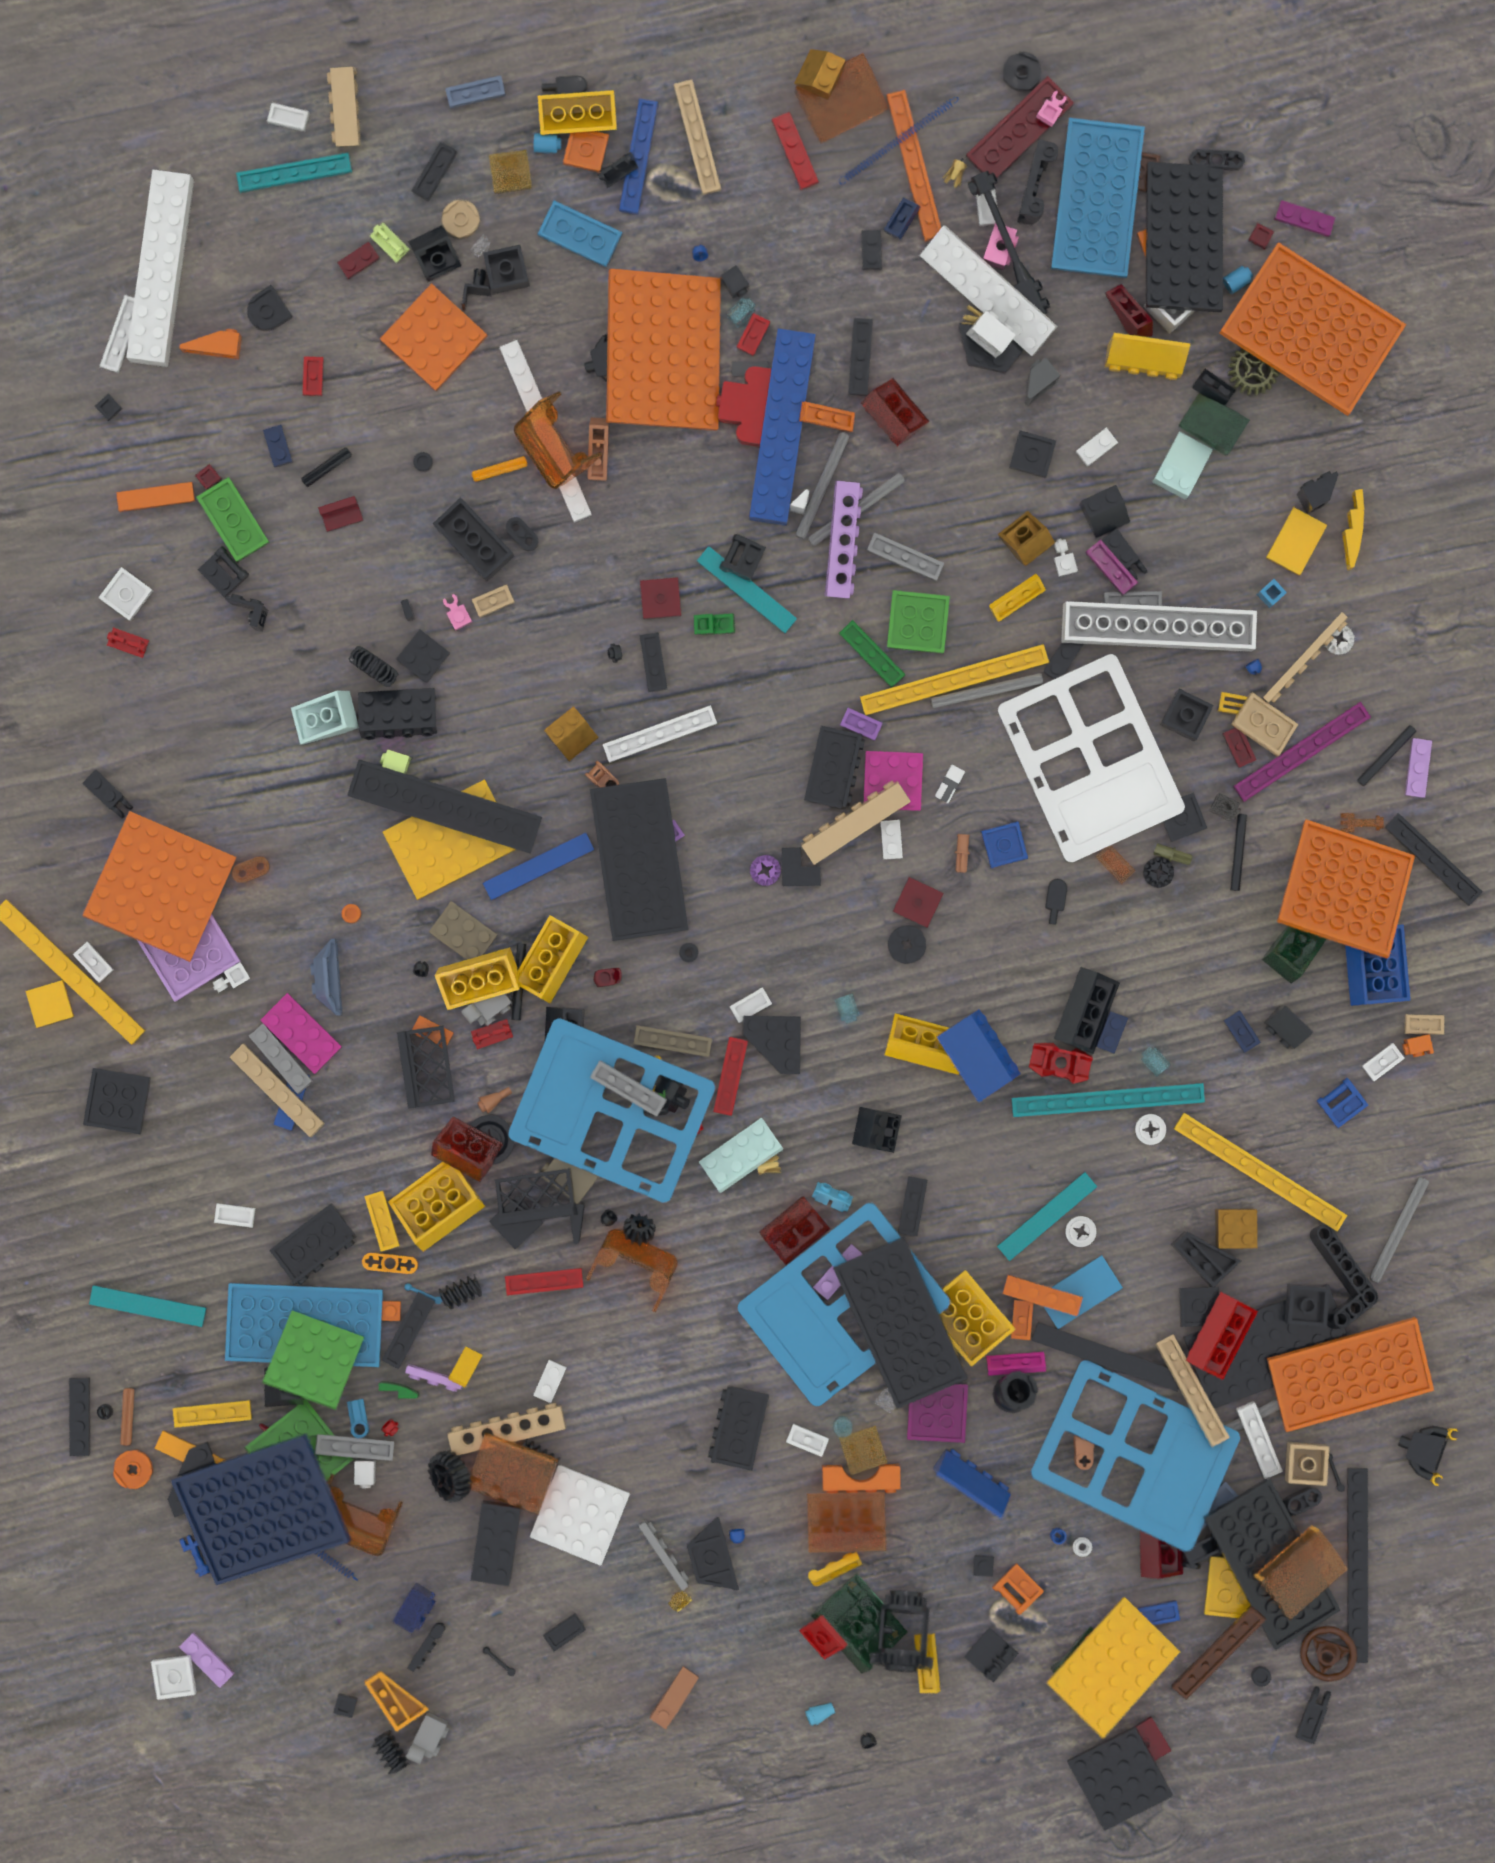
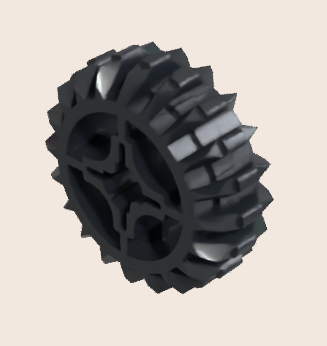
(373, 666)
(449, 1476)

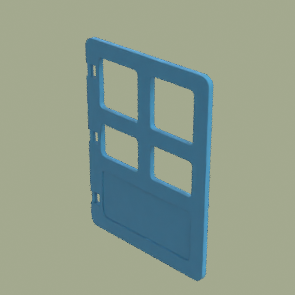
(564, 1100)
(805, 1330)
(1177, 1477)

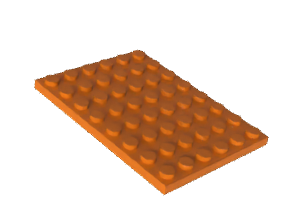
(1312, 329)
(663, 349)

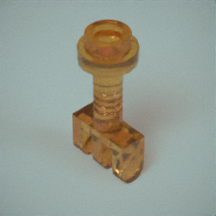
(1378, 822)

